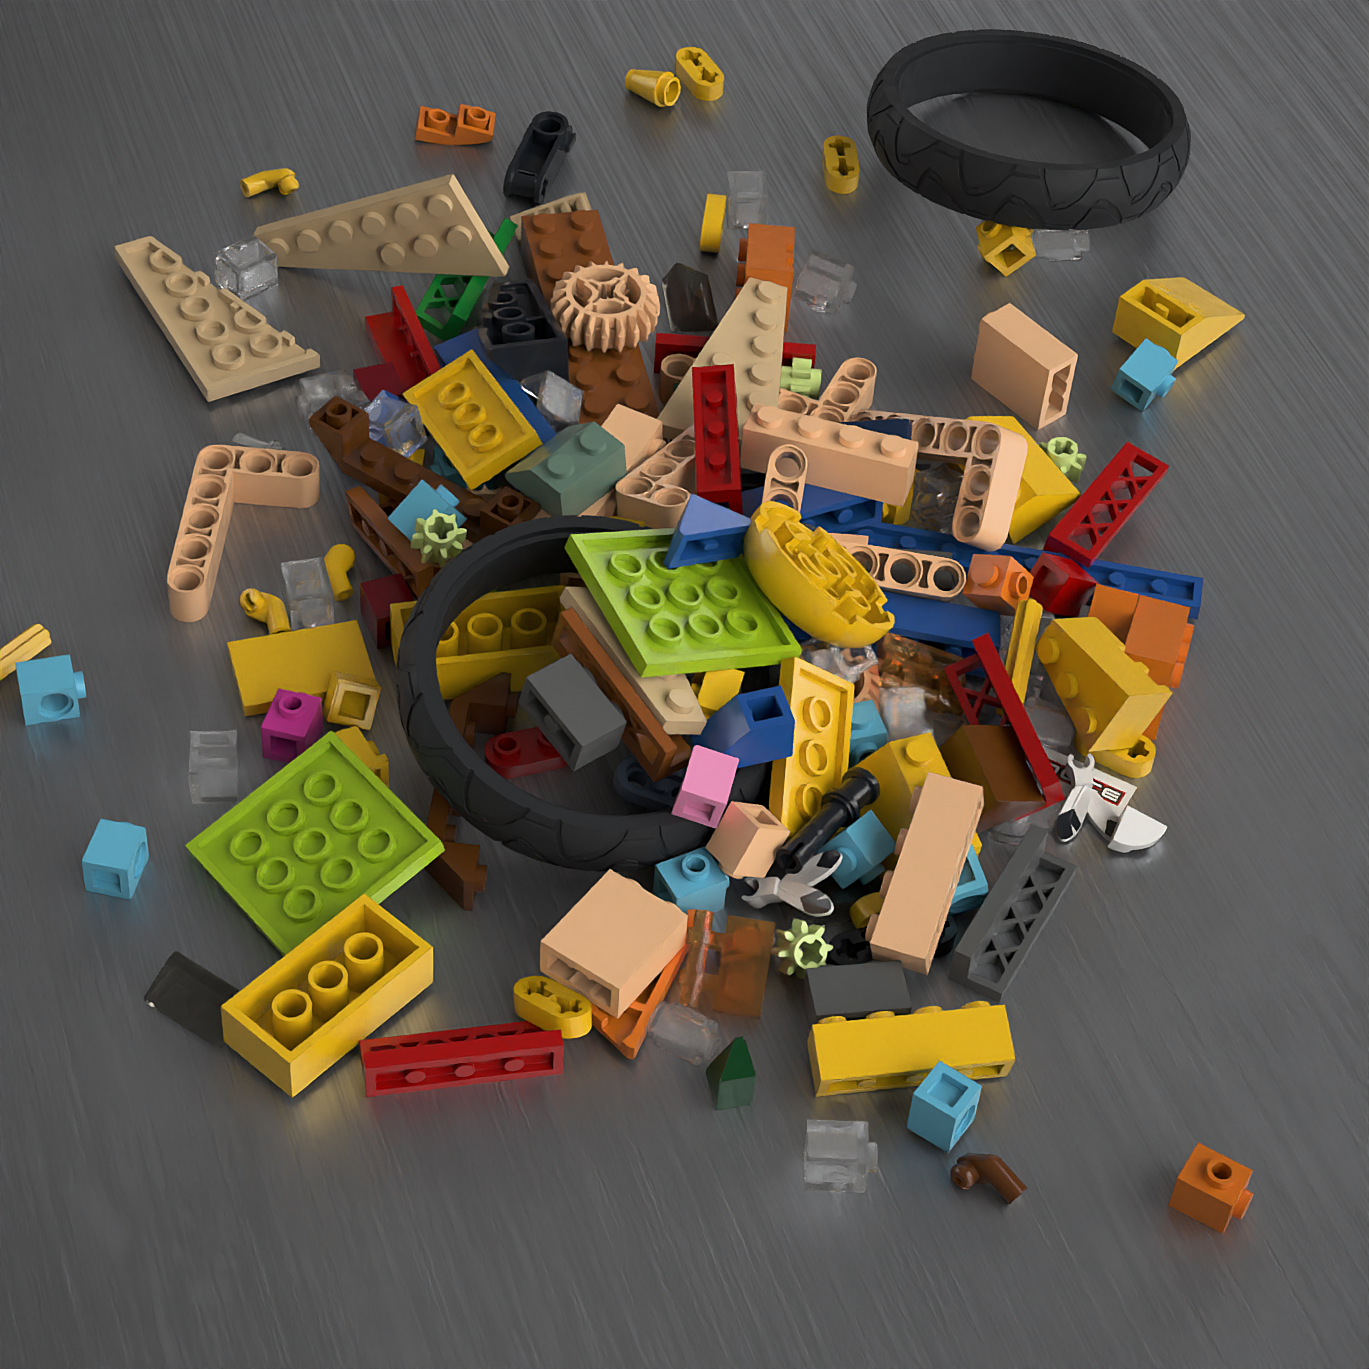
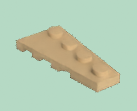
(666, 696)

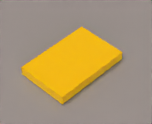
(296, 662)

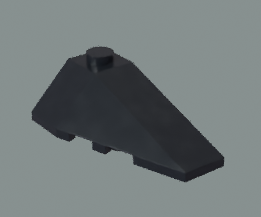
(522, 332)

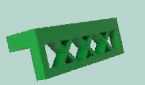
(467, 295)

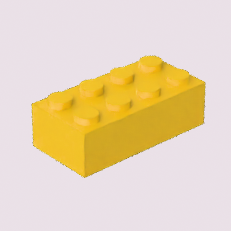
(491, 637)
(327, 994)

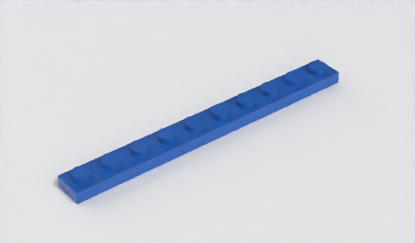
(1153, 583)

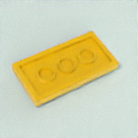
(472, 419)
(821, 742)

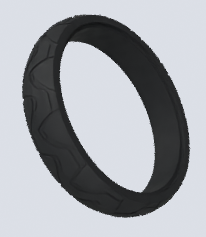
(1018, 189)
(476, 790)

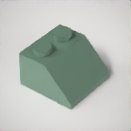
(571, 469)

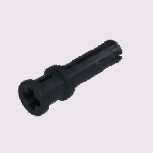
(838, 809)

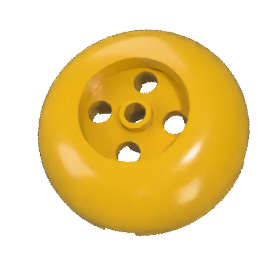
(814, 579)

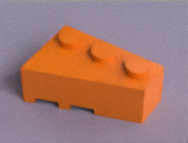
(767, 257)
(1161, 642)

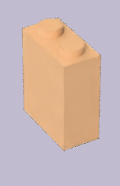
(1023, 366)
(613, 942)

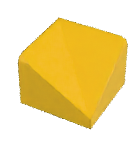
(351, 700)

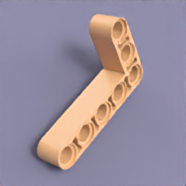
(845, 395)
(991, 473)
(218, 481)
(879, 558)

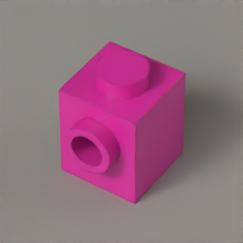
(291, 725)

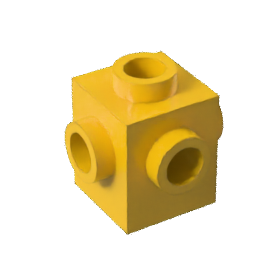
(1005, 245)

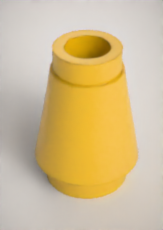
(655, 86)

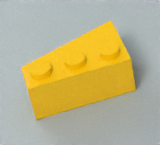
(1098, 683)

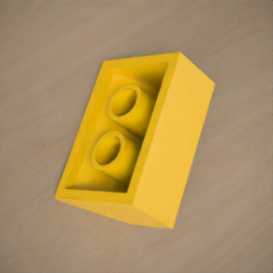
(1042, 488)
(899, 769)

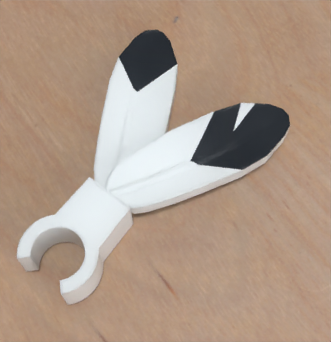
(1084, 802)
(797, 888)

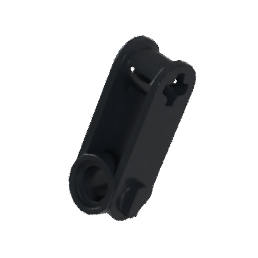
(539, 157)

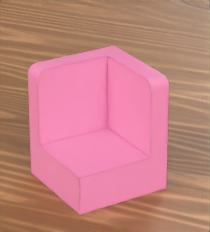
(705, 786)

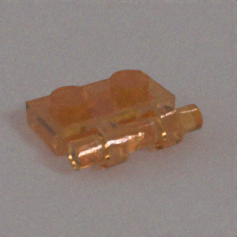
(912, 662)
(742, 968)

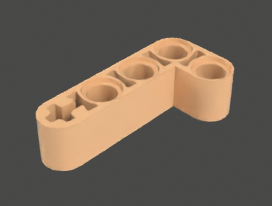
(660, 485)

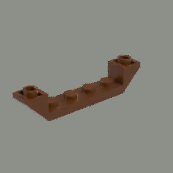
(347, 438)
(475, 711)

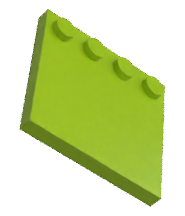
(679, 616)
(313, 844)

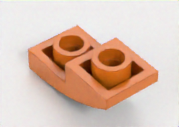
(468, 127)

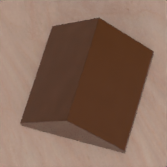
(995, 761)

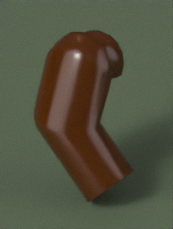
(987, 1170)

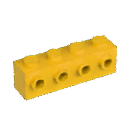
(904, 1049)

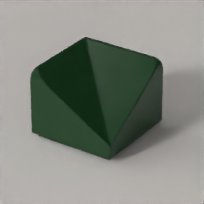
(732, 1076)

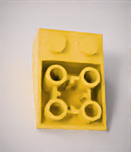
(1173, 316)

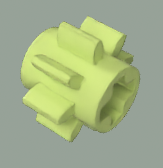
(801, 378)
(1064, 455)
(434, 548)
(809, 940)

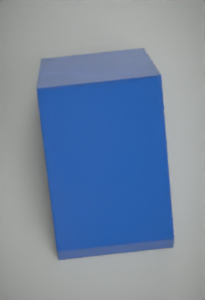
(706, 534)

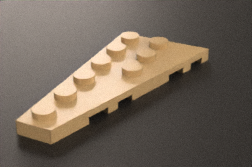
(401, 230)
(210, 329)
(752, 341)

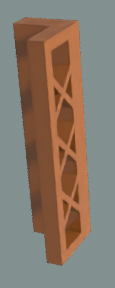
(388, 541)
(644, 736)

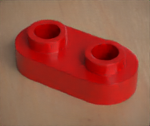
(522, 753)

